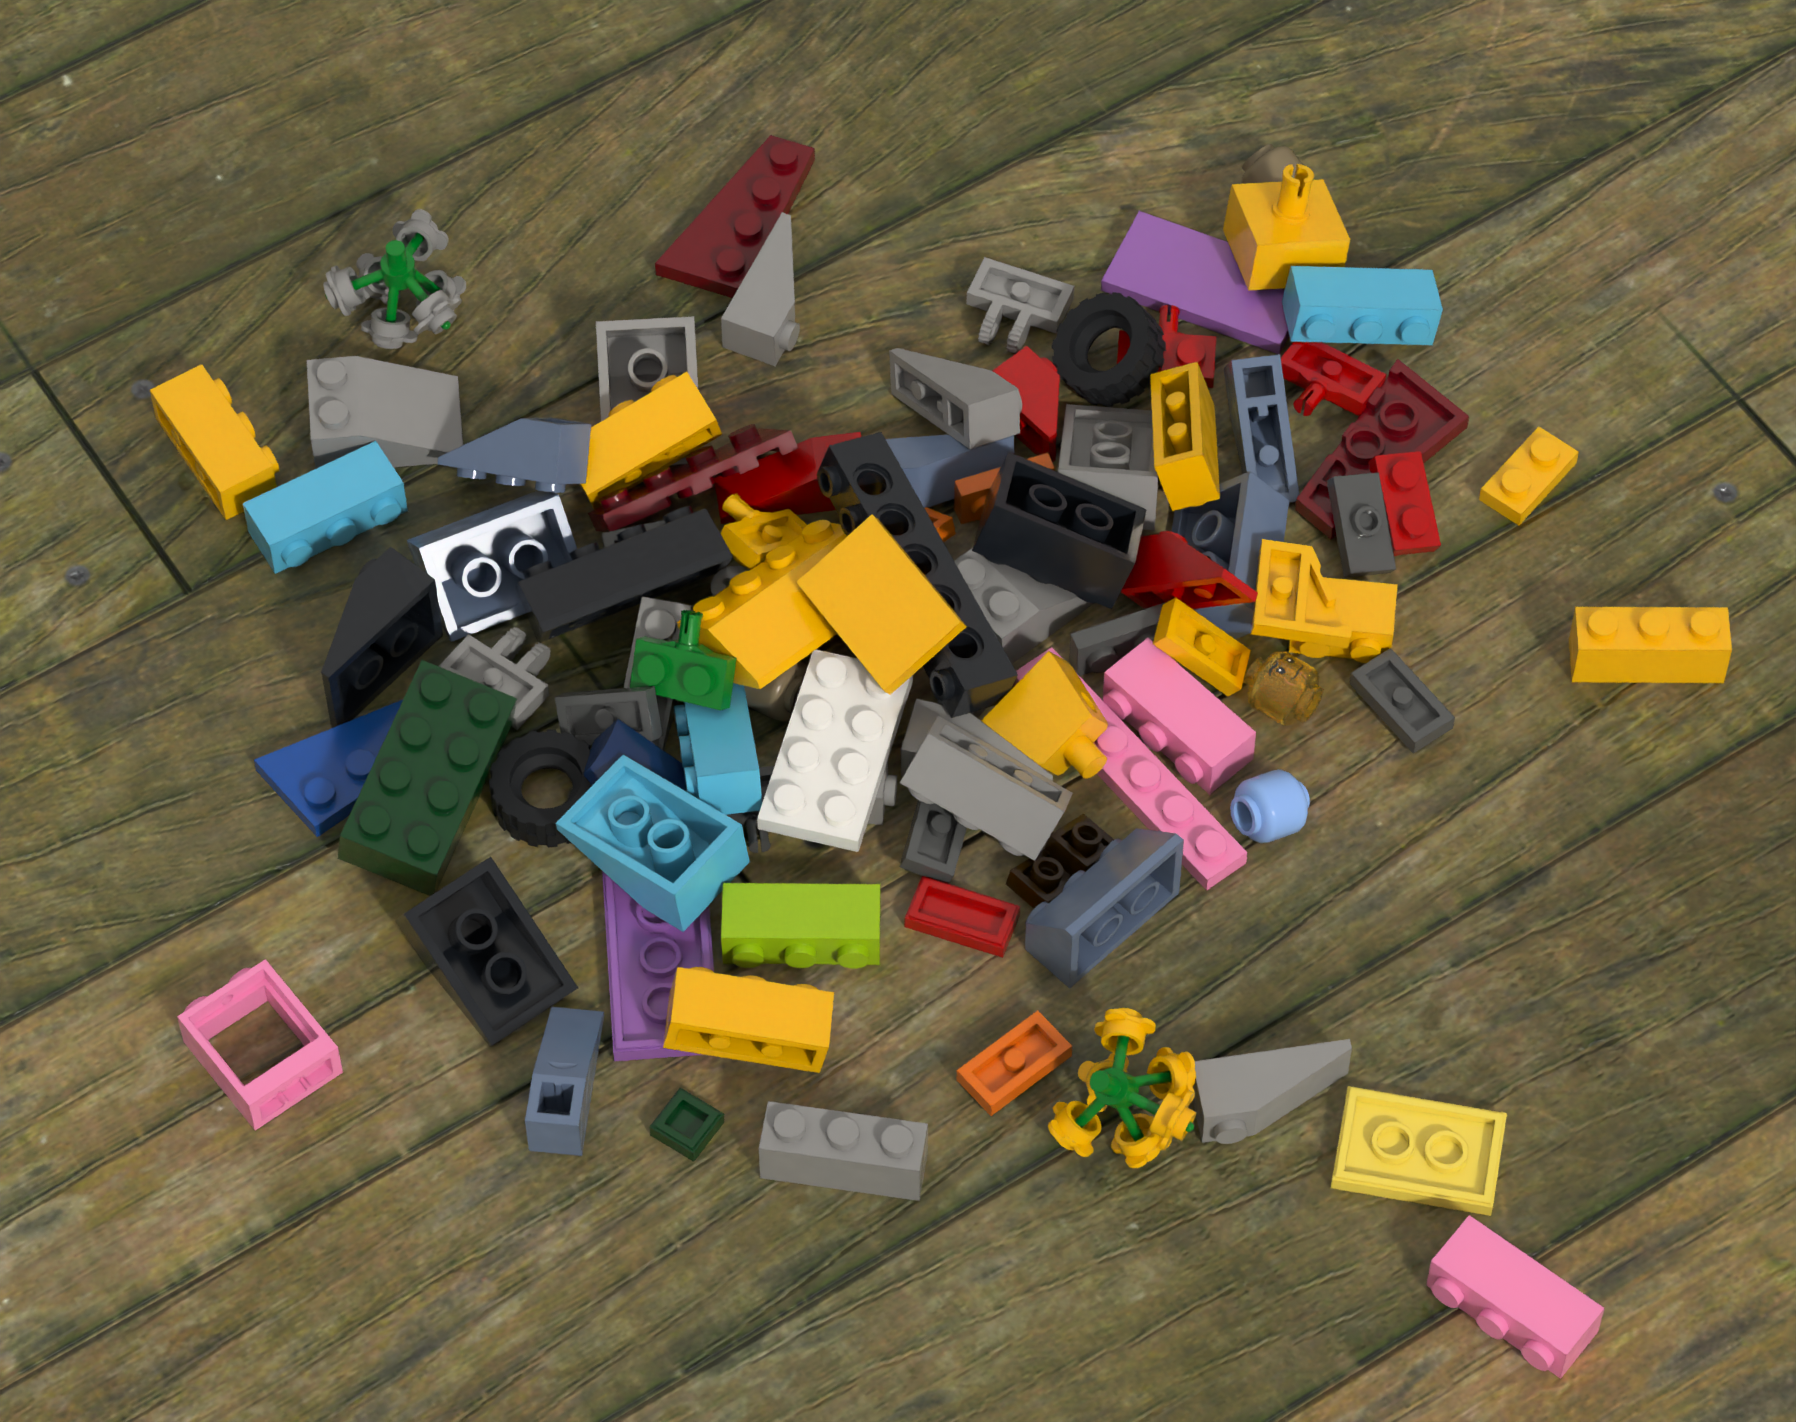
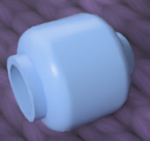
(1270, 806)

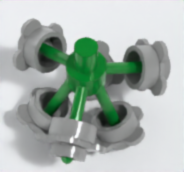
(395, 271)

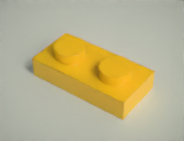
(1528, 476)
(1201, 647)

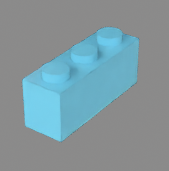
(1361, 305)
(325, 507)
(721, 754)

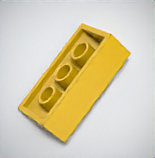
(766, 614)

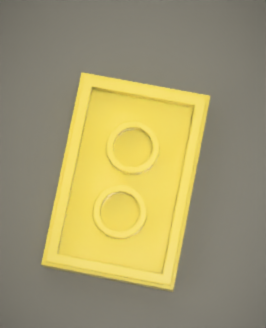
(1419, 1151)

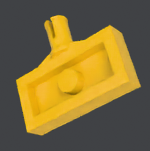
(757, 531)

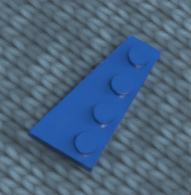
(327, 771)

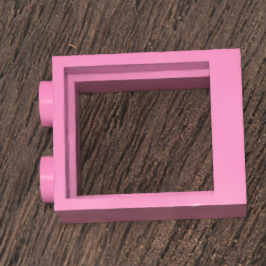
(285, 1082)

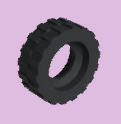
(1085, 325)
(518, 761)

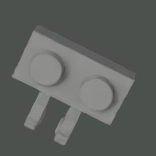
(1018, 296)
(496, 670)

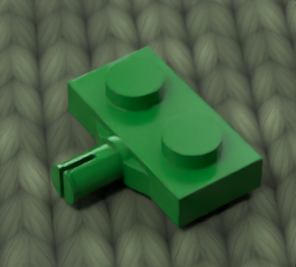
(684, 667)

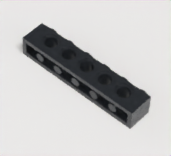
(866, 480)

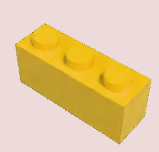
(647, 436)
(1184, 436)
(214, 439)
(1650, 644)
(748, 1019)

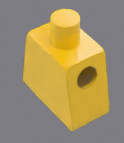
(1052, 719)

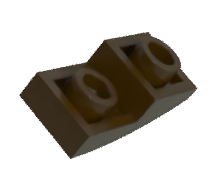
(1067, 851)

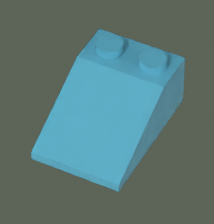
(656, 841)

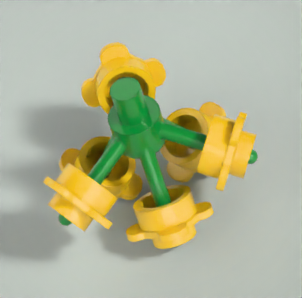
(1109, 1084)

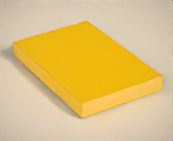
(881, 604)

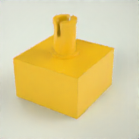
(1283, 227)

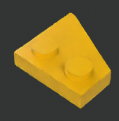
(1295, 598)

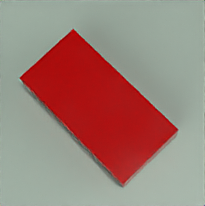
(962, 916)

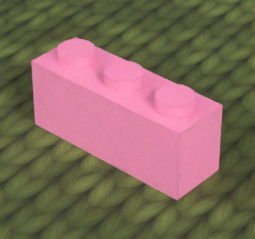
(1178, 716)
(1514, 1297)

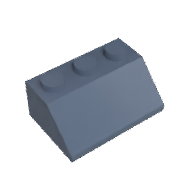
(1231, 536)
(484, 559)
(1105, 903)

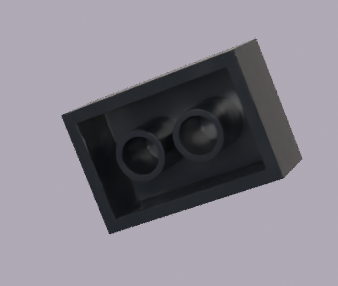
(1059, 530)

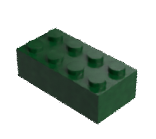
(427, 778)

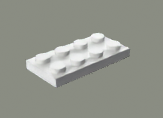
(832, 754)

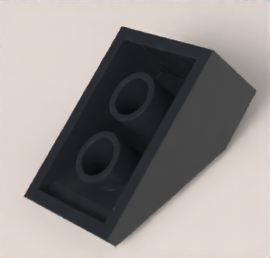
(381, 633)
(487, 952)

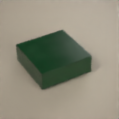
(686, 1124)

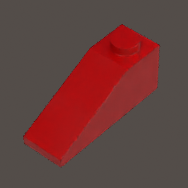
(782, 480)
(1172, 569)

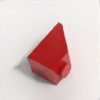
(1039, 393)

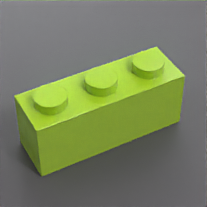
(801, 924)

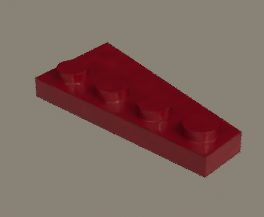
(733, 227)
(1397, 418)
(738, 456)

